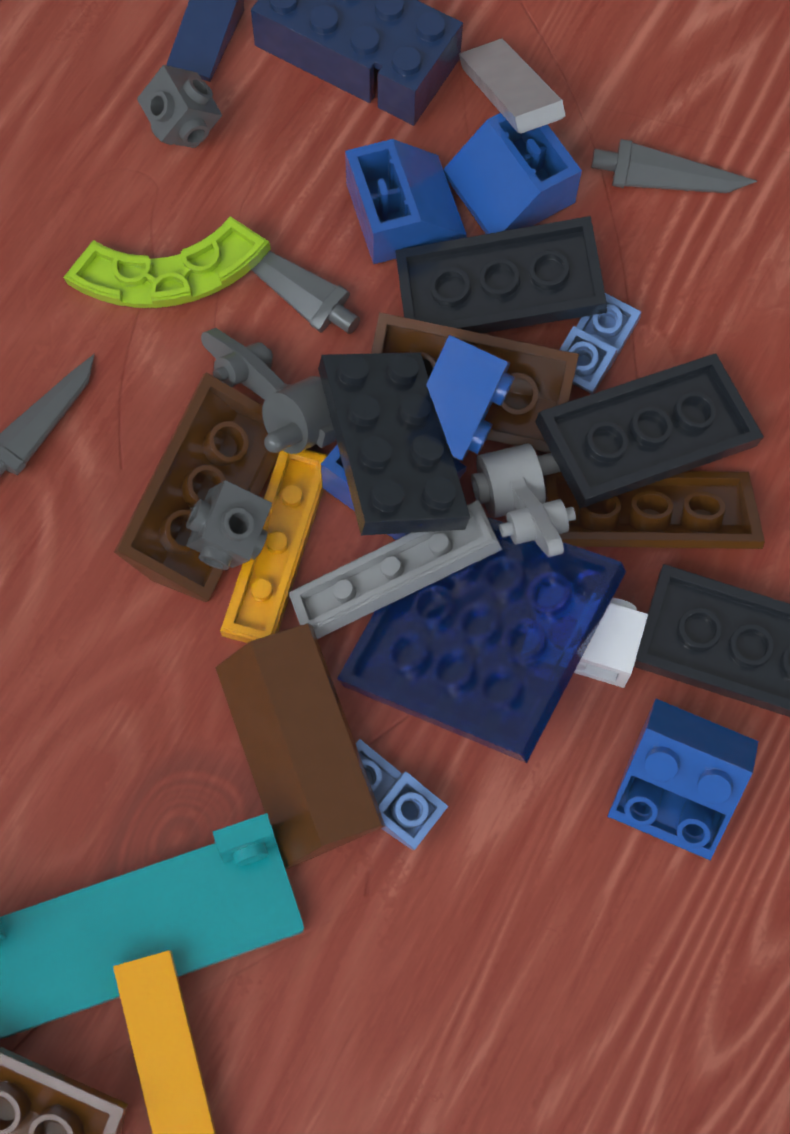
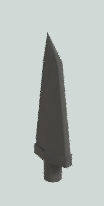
(651, 168)
(307, 293)
(30, 429)

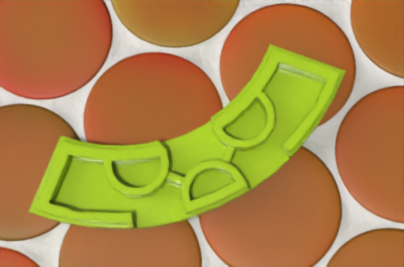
(169, 280)

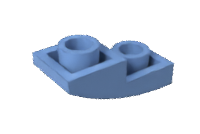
(599, 341)
(404, 802)

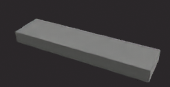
(512, 86)
(392, 573)

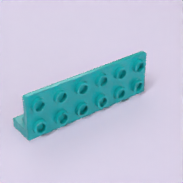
(195, 904)

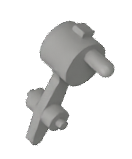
(514, 487)

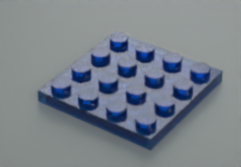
(488, 643)

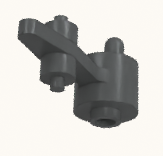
(292, 413)

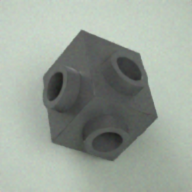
(179, 107)
(228, 526)

